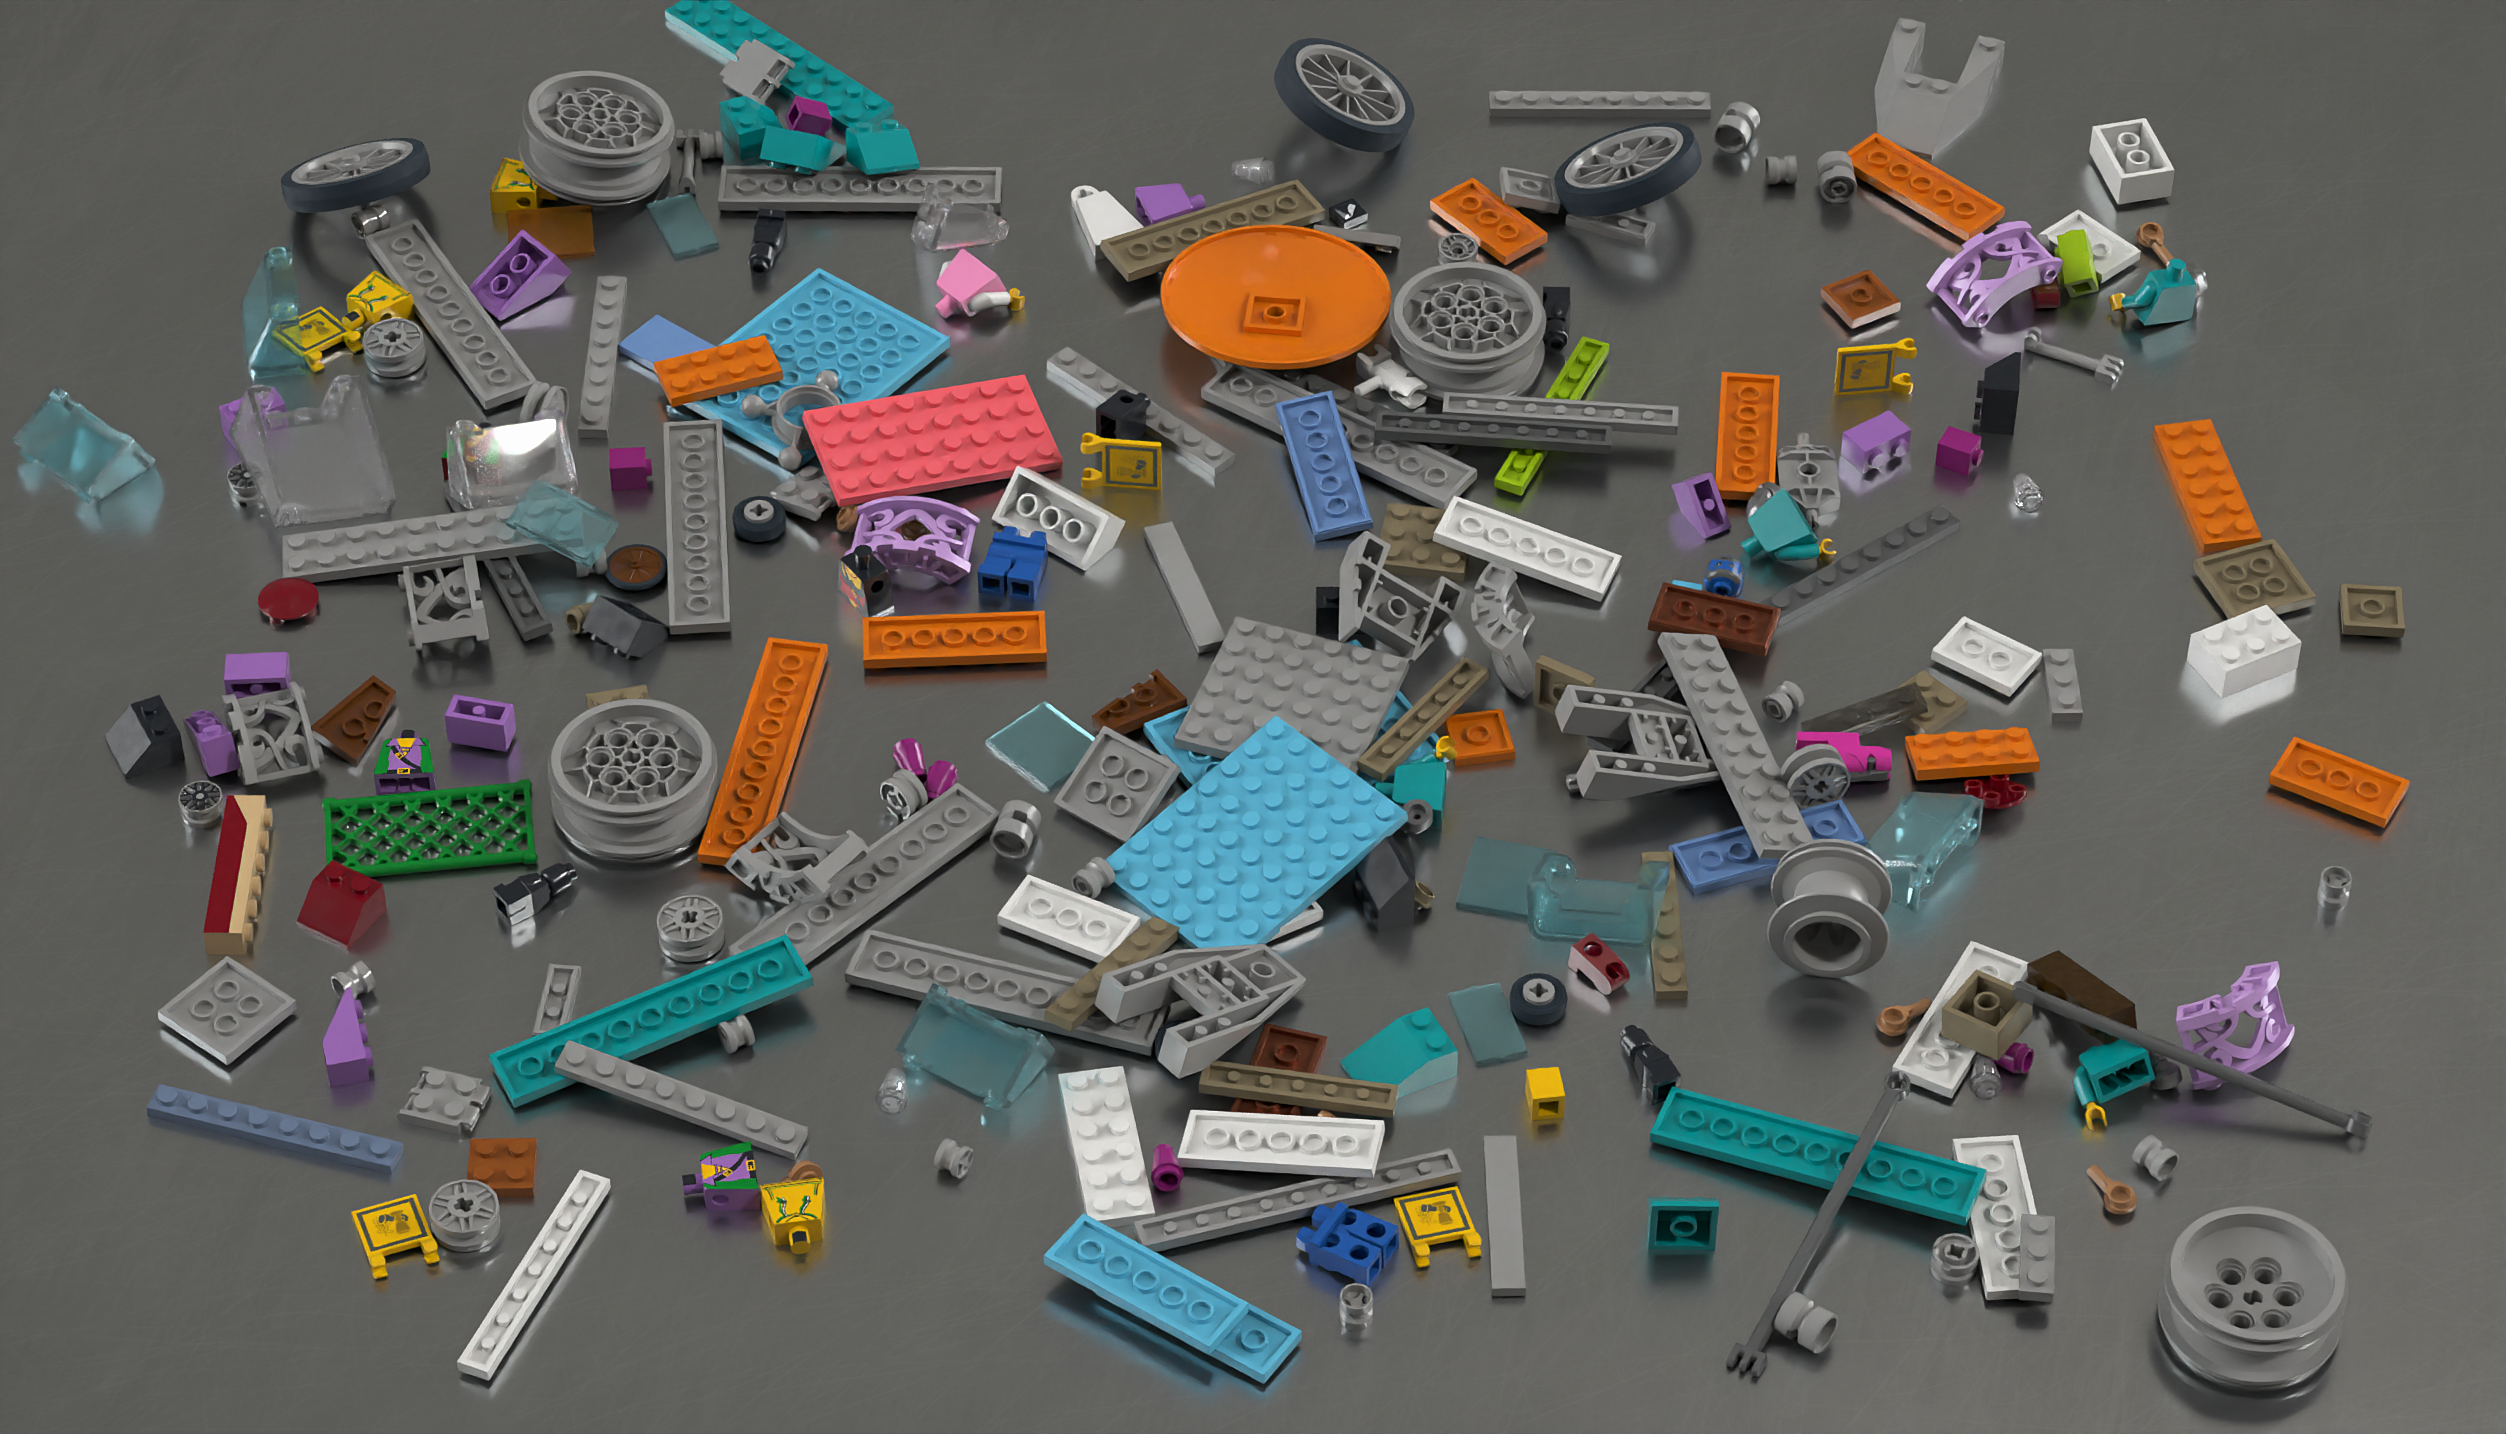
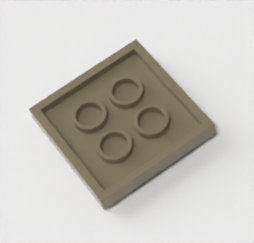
(1412, 551)
(2254, 578)

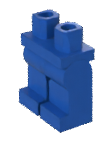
(1014, 562)
(1349, 1242)

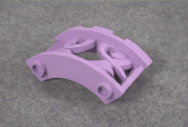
(2027, 269)
(927, 553)
(2271, 1036)

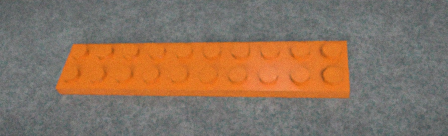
(763, 747)

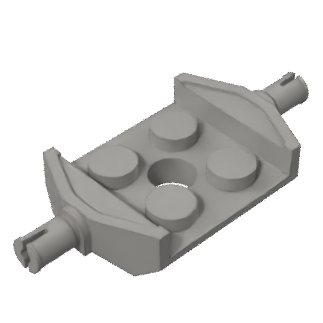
(1813, 493)

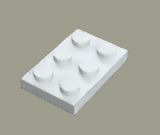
(2109, 250)
(1986, 656)

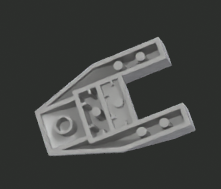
(1927, 111)
(1663, 732)
(1226, 984)

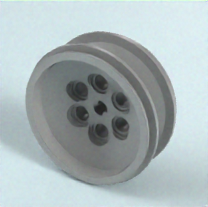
(596, 138)
(1468, 330)
(633, 779)
(2253, 1297)

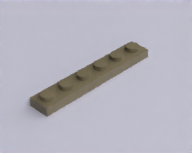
(1423, 719)
(1667, 944)
(1079, 1001)
(1299, 1088)

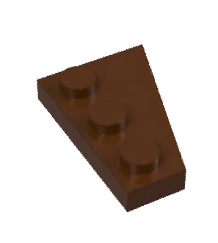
(1143, 704)
(355, 720)

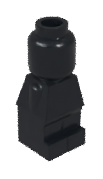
(767, 240)
(1557, 310)
(531, 892)
(1651, 1064)

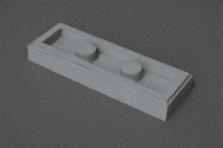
(1615, 226)
(557, 997)

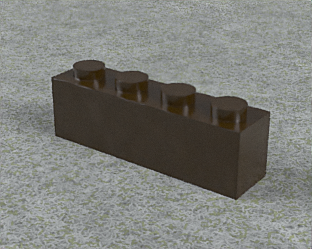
(2071, 982)

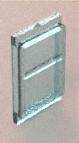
(563, 523)

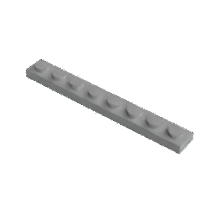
(1600, 104)
(602, 357)
(1621, 416)
(1159, 422)
(681, 1100)

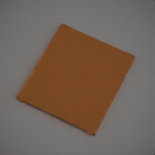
(562, 230)

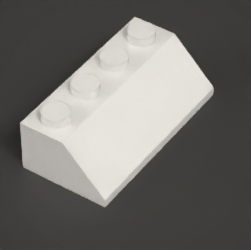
(1072, 524)

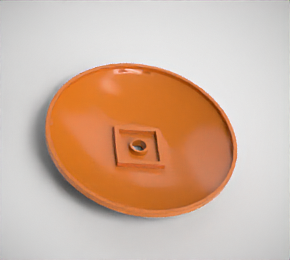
(1234, 282)

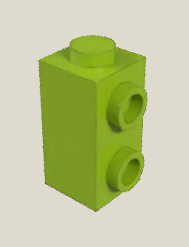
(2078, 264)

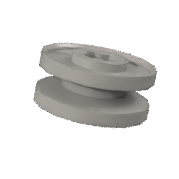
(394, 347)
(542, 396)
(1815, 775)
(690, 928)
(464, 1215)

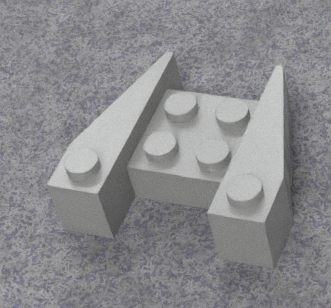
(1387, 605)

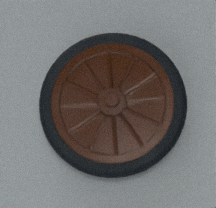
(636, 567)

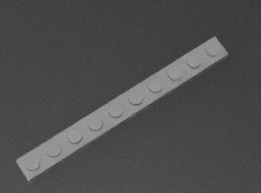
(1295, 1201)

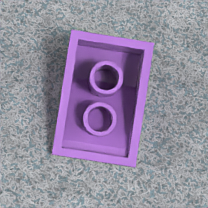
(519, 277)

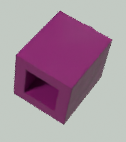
(808, 116)
(1959, 451)
(629, 468)

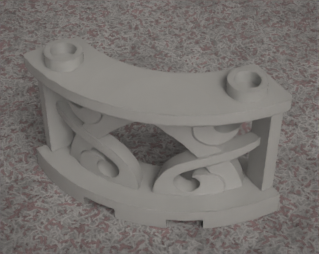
(465, 623)
(1503, 628)
(249, 711)
(798, 843)

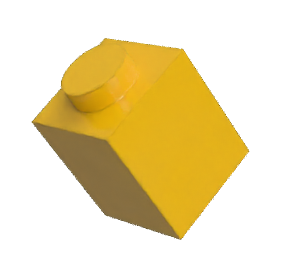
(1545, 1093)

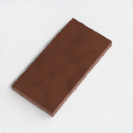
(1733, 621)
(1284, 1050)

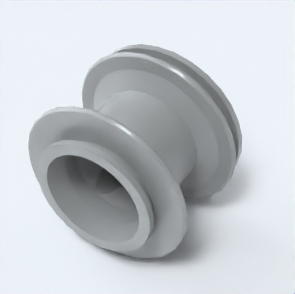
(1830, 908)

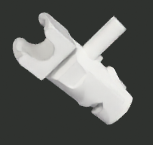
(1387, 374)

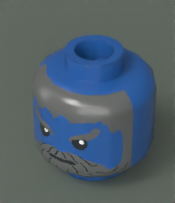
(1724, 576)

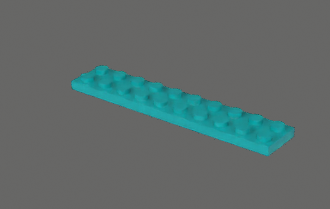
(728, 26)
(656, 1016)
(1816, 1155)

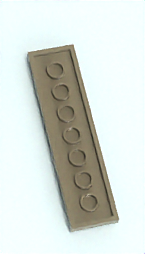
(1157, 245)

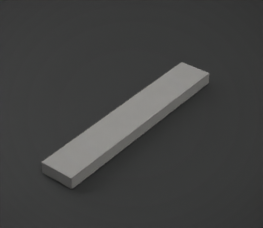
(1185, 587)
(1504, 1215)

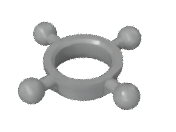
(791, 434)

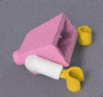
(972, 287)

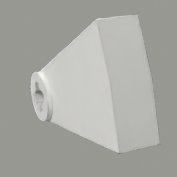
(1100, 217)

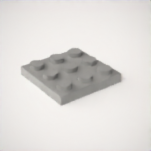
(1117, 785)
(227, 1010)

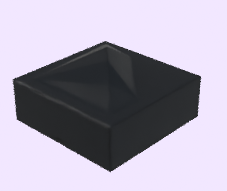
(1348, 214)

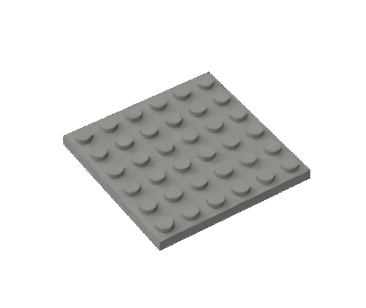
(1313, 683)

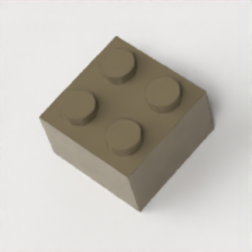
(1985, 1015)

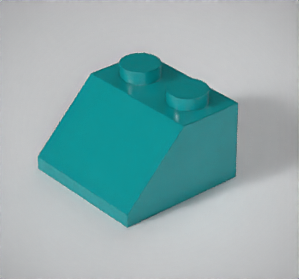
(745, 124)
(880, 148)
(1682, 1223)

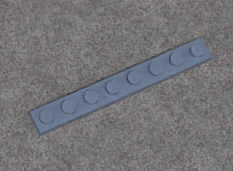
(275, 1129)

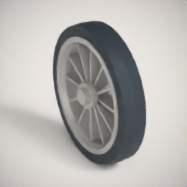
(1344, 95)
(1628, 169)
(355, 175)

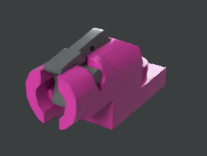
(1862, 762)

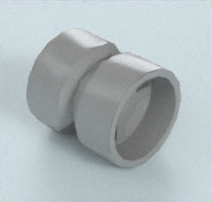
(1736, 127)
(1836, 177)
(1015, 829)
(1810, 1324)

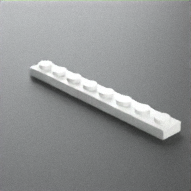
(533, 1275)

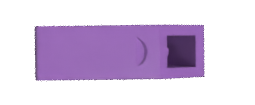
(212, 742)
(343, 1044)

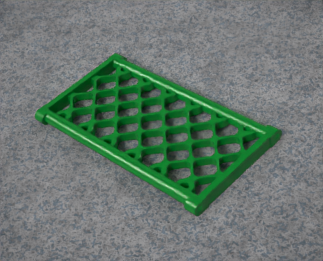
(443, 800)

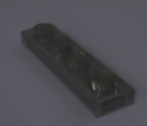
(1872, 712)

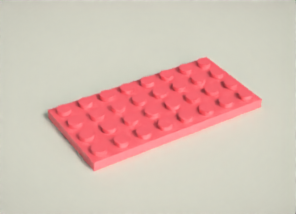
(931, 440)

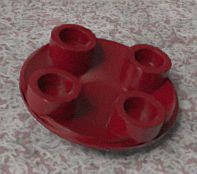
(288, 599)
(1996, 791)

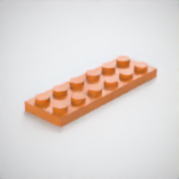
(1924, 187)
(1746, 433)
(2206, 485)
(954, 639)

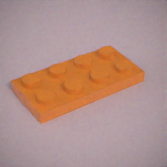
(1489, 221)
(718, 370)
(1972, 753)
(2339, 781)

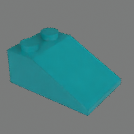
(799, 150)
(1406, 1053)

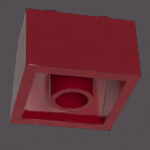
(342, 905)

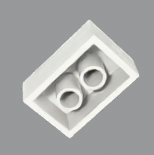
(2131, 161)
(2244, 651)

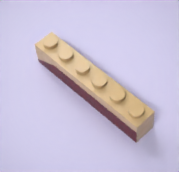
(237, 875)

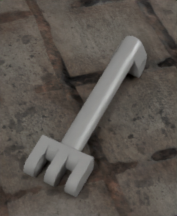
(689, 143)
(2105, 370)

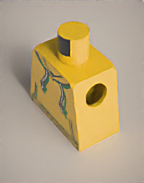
(515, 189)
(376, 301)
(795, 1212)

